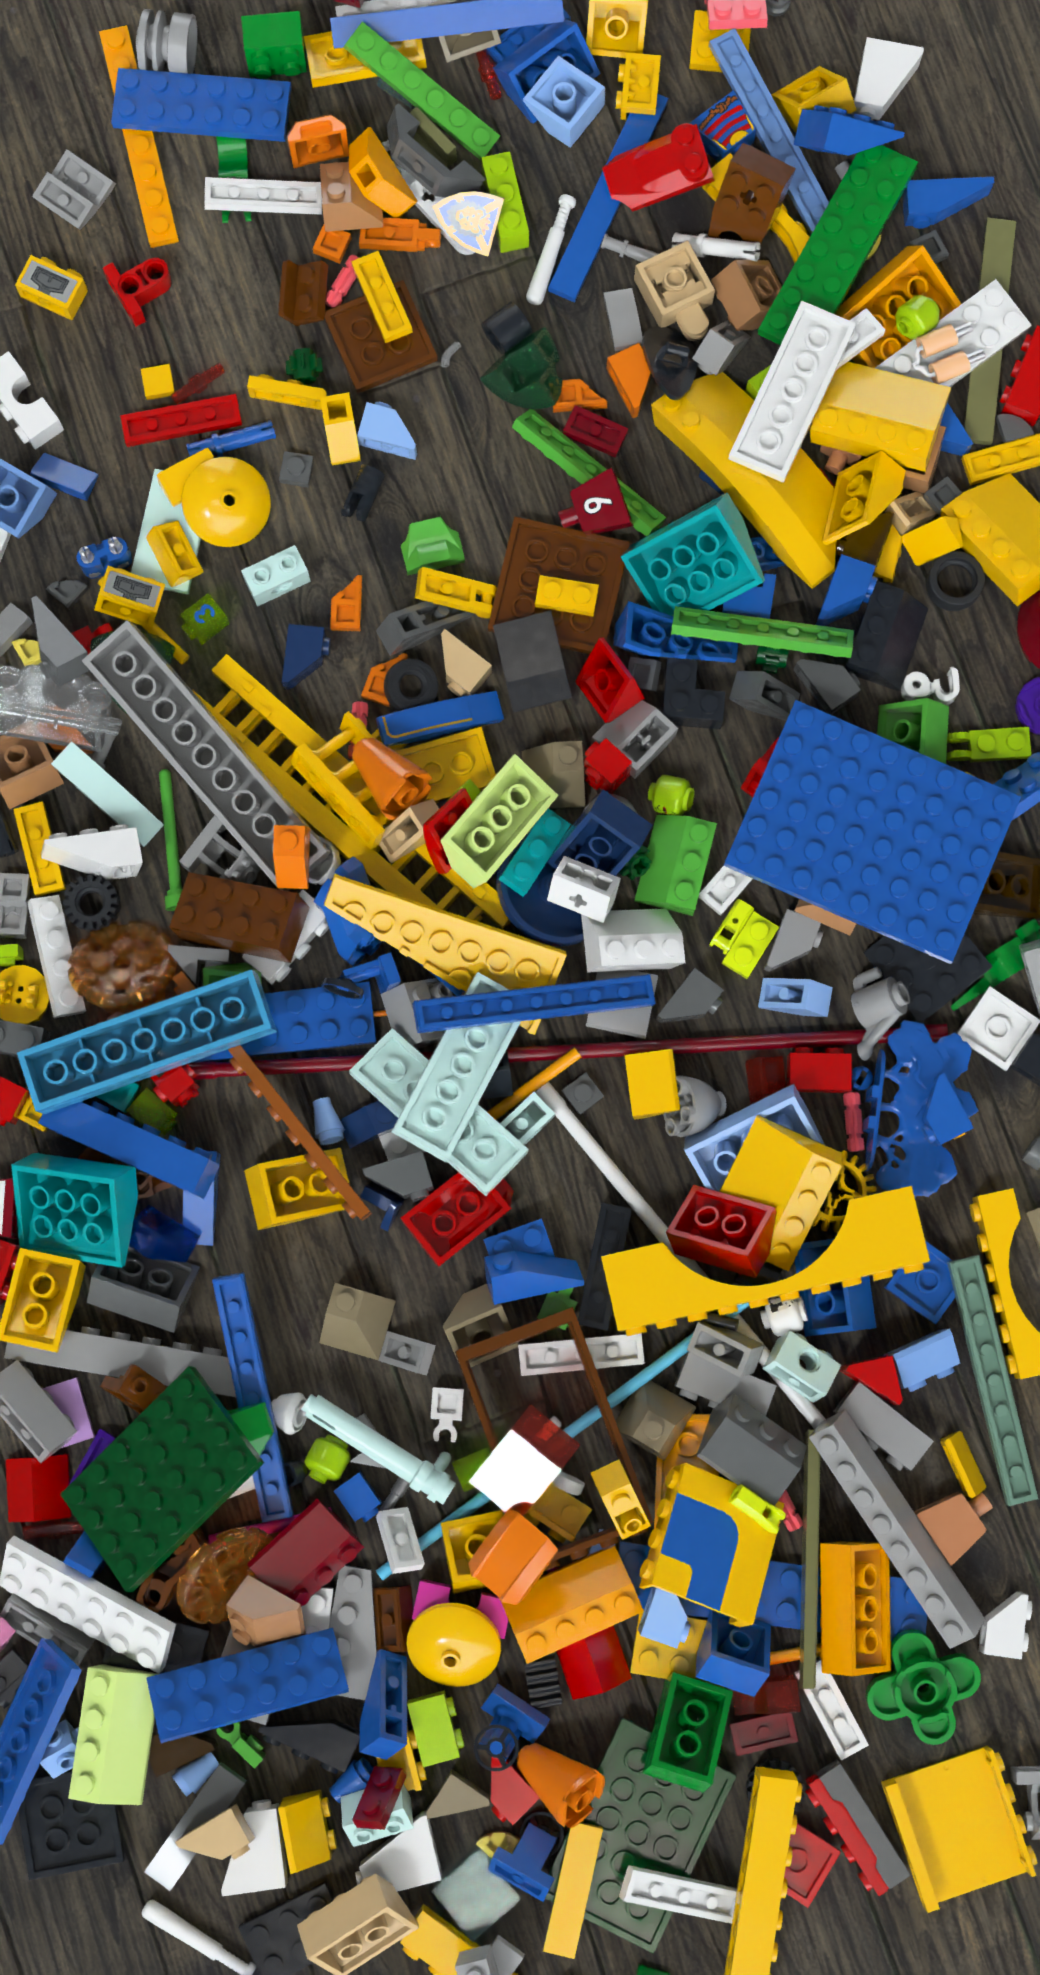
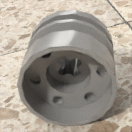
(167, 43)

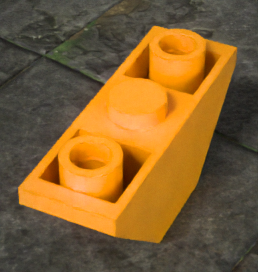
(378, 175)

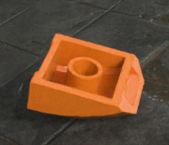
(317, 140)
(512, 1558)

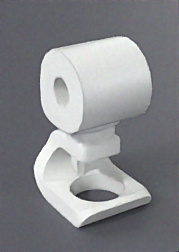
(919, 687)

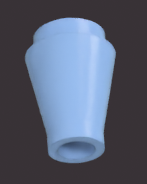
(327, 1123)
(195, 1773)

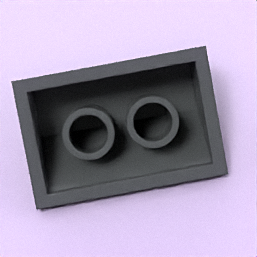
(145, 1289)
(751, 1449)

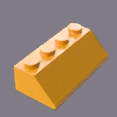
(573, 1604)
(855, 1608)

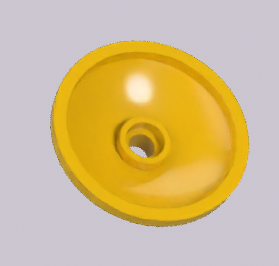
(205, 505)
(458, 1633)

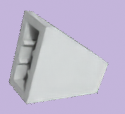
(883, 74)
(405, 1858)
(265, 1862)

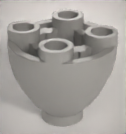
(698, 1107)

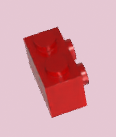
(606, 766)

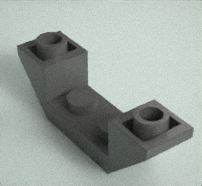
(423, 165)

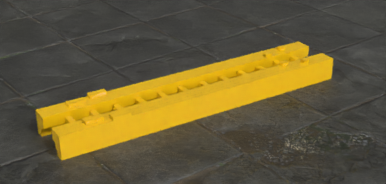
(322, 817)

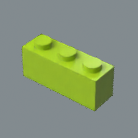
(501, 181)

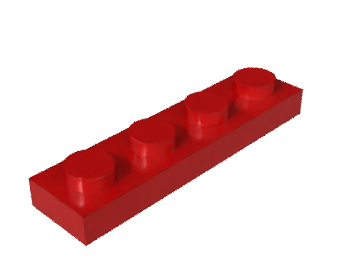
(181, 420)

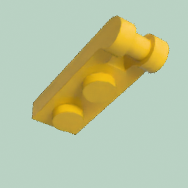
(455, 591)

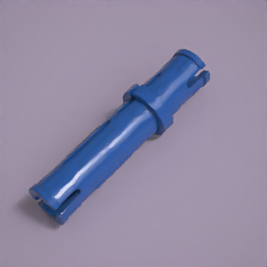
(234, 439)

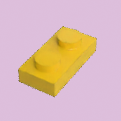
(566, 595)

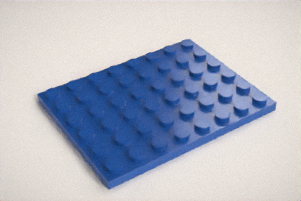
(872, 831)

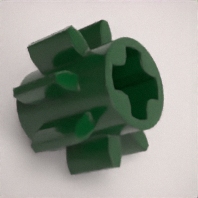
(304, 366)
(771, 658)
(637, 865)

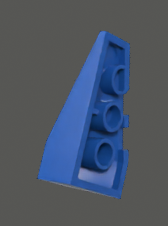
(650, 634)

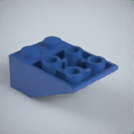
(841, 133)

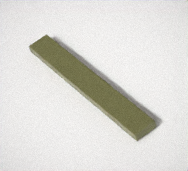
(984, 379)
(809, 1576)

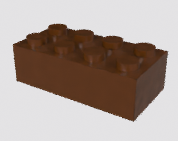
(239, 917)

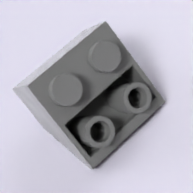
(639, 735)
(400, 1009)

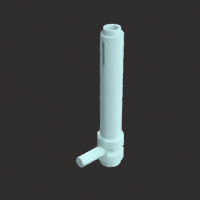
(419, 1474)

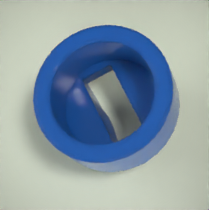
(866, 1083)

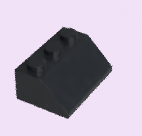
(887, 636)

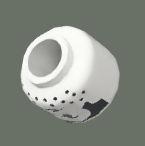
(784, 1315)

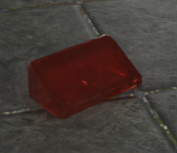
(764, 1077)

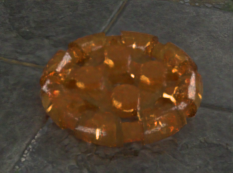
(119, 950)
(207, 1597)

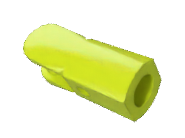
(733, 922)
(754, 1507)

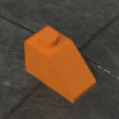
(631, 376)
(291, 856)

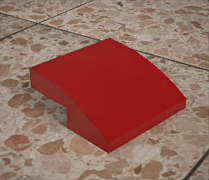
(438, 826)

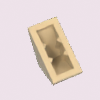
(910, 512)

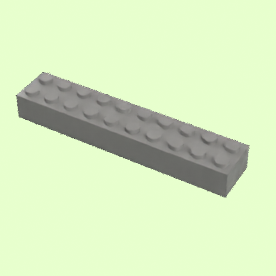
(196, 745)

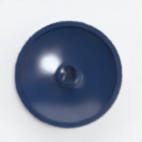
(537, 916)

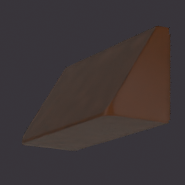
(392, 1617)

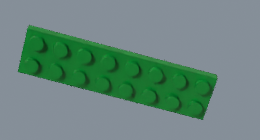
(842, 237)

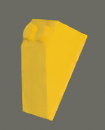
(862, 495)
(292, 1190)
(41, 1300)

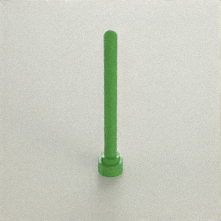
(170, 840)

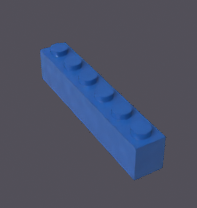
(135, 1146)

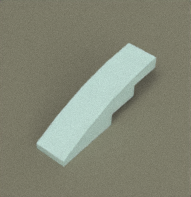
(106, 792)

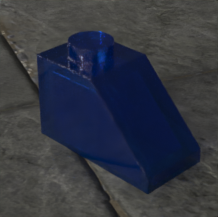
(161, 1237)

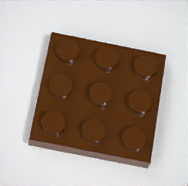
(364, 349)

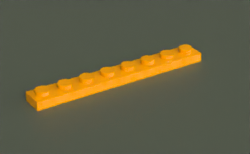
(141, 149)

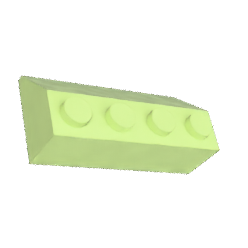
(496, 821)
(113, 1737)

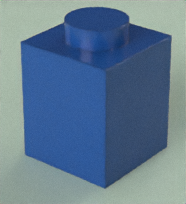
(358, 1498)

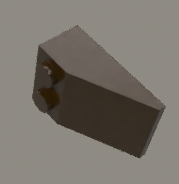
(1011, 888)

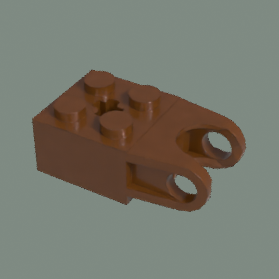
(750, 194)

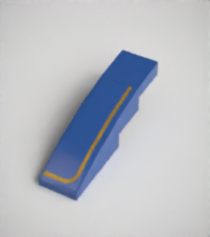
(439, 718)

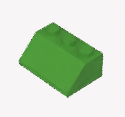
(916, 725)
(678, 864)

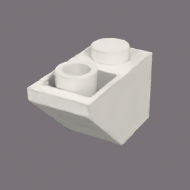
(1004, 1628)

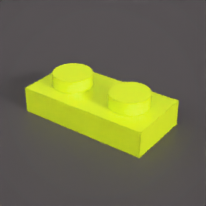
(750, 945)

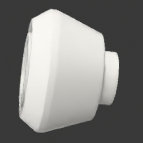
(288, 1412)

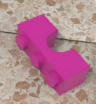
(434, 1593)

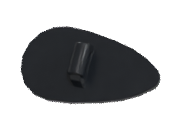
(670, 360)

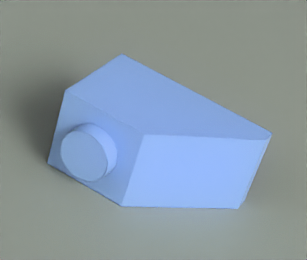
(385, 431)
(795, 996)

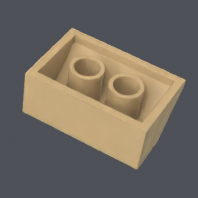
(356, 1926)

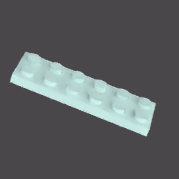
(454, 1081)
(485, 1147)

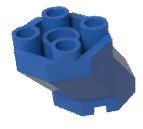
(350, 938)

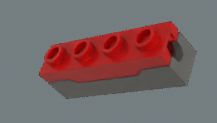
(857, 1827)

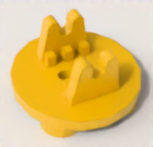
(33, 997)

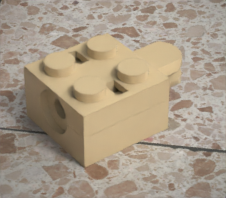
(676, 290)

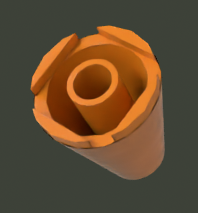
(390, 777)
(560, 1783)

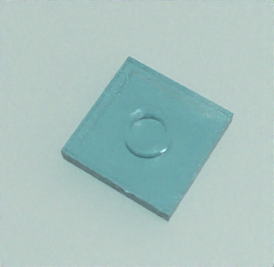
(475, 1895)

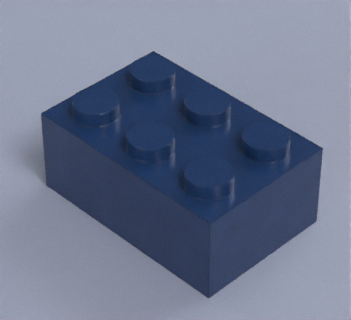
(603, 836)

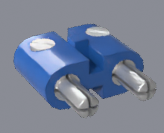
(110, 552)

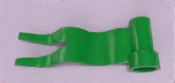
(232, 162)
(1005, 962)

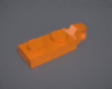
(400, 236)

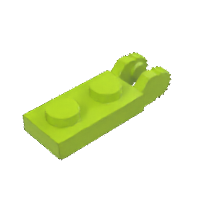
(991, 745)

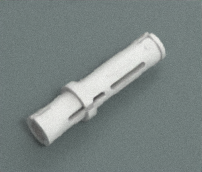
(720, 247)

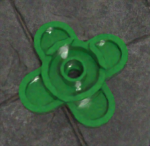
(929, 1708)

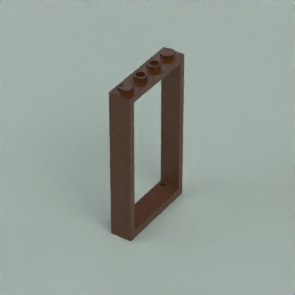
(606, 1537)

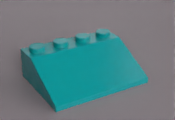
(696, 559)
(75, 1207)

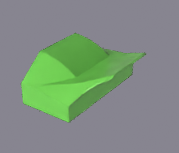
(431, 546)

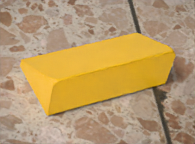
(174, 478)
(933, 540)
(174, 553)
(963, 1464)

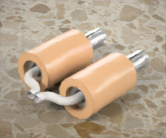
(939, 341)

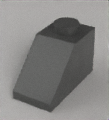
(828, 684)
(763, 694)
(692, 999)

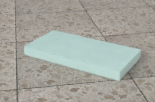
(159, 512)

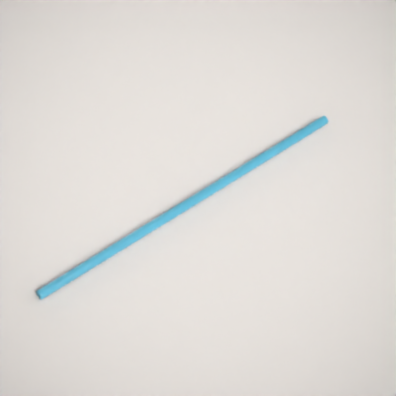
(572, 1430)

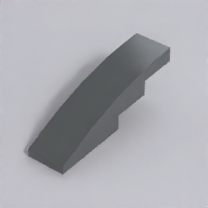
(211, 1801)

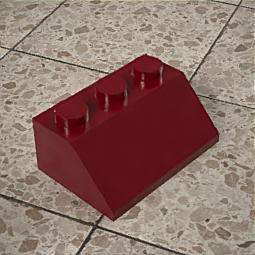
(306, 1553)

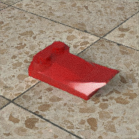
(659, 169)
(455, 1216)

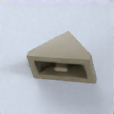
(456, 1796)

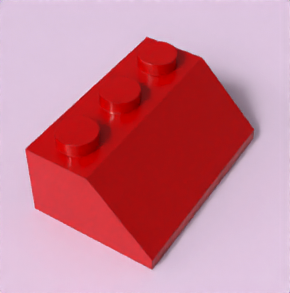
(723, 1231)

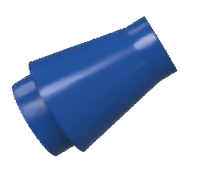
(352, 1780)

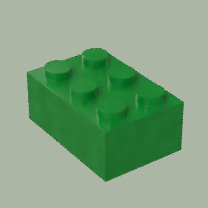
(688, 1732)

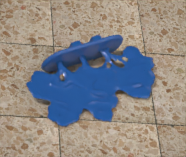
(925, 1164)

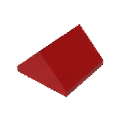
(608, 683)
(878, 1376)
(36, 1488)
(594, 1664)

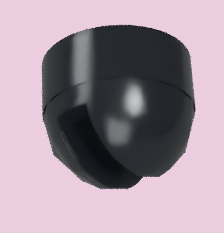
(295, 1472)

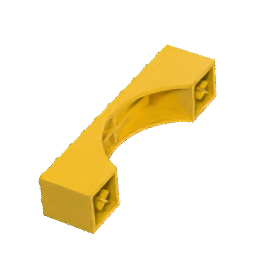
(875, 1238)

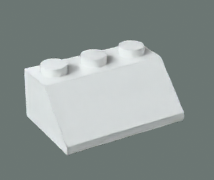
(633, 941)

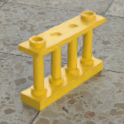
(330, 786)

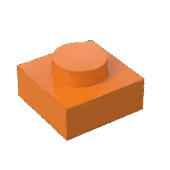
(332, 244)

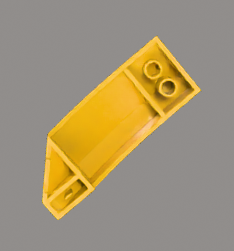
(785, 514)

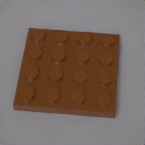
(564, 554)

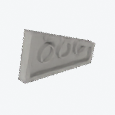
(355, 1628)

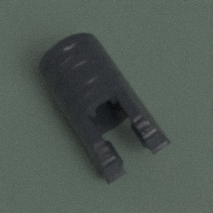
(363, 492)

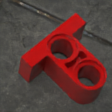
(140, 278)

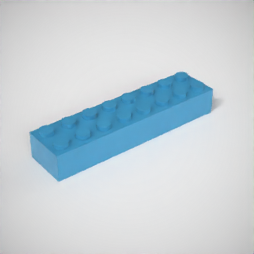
(146, 1042)

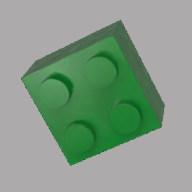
(274, 44)

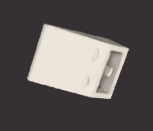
(105, 854)

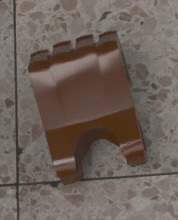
(166, 1576)

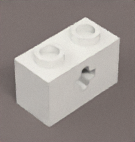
(583, 889)

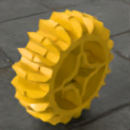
(830, 1205)

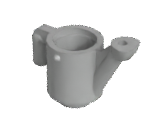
(877, 1006)

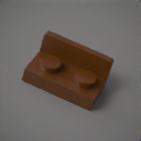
(303, 292)
(135, 1388)

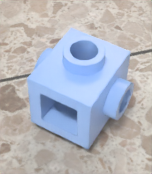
(61, 1750)

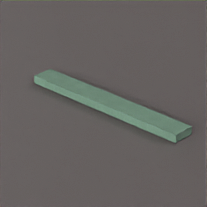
(992, 1380)

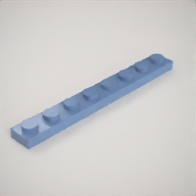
(770, 124)

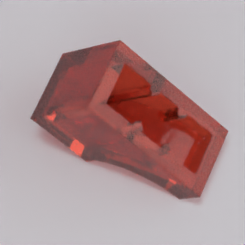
(774, 1697)

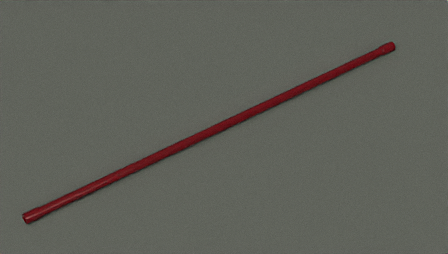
(213, 1070)

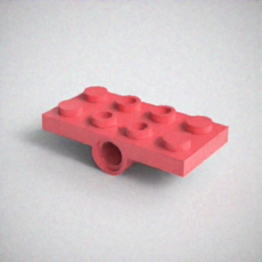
(736, 14)

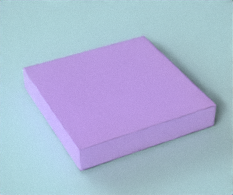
(70, 1401)

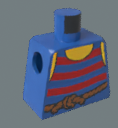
(725, 127)

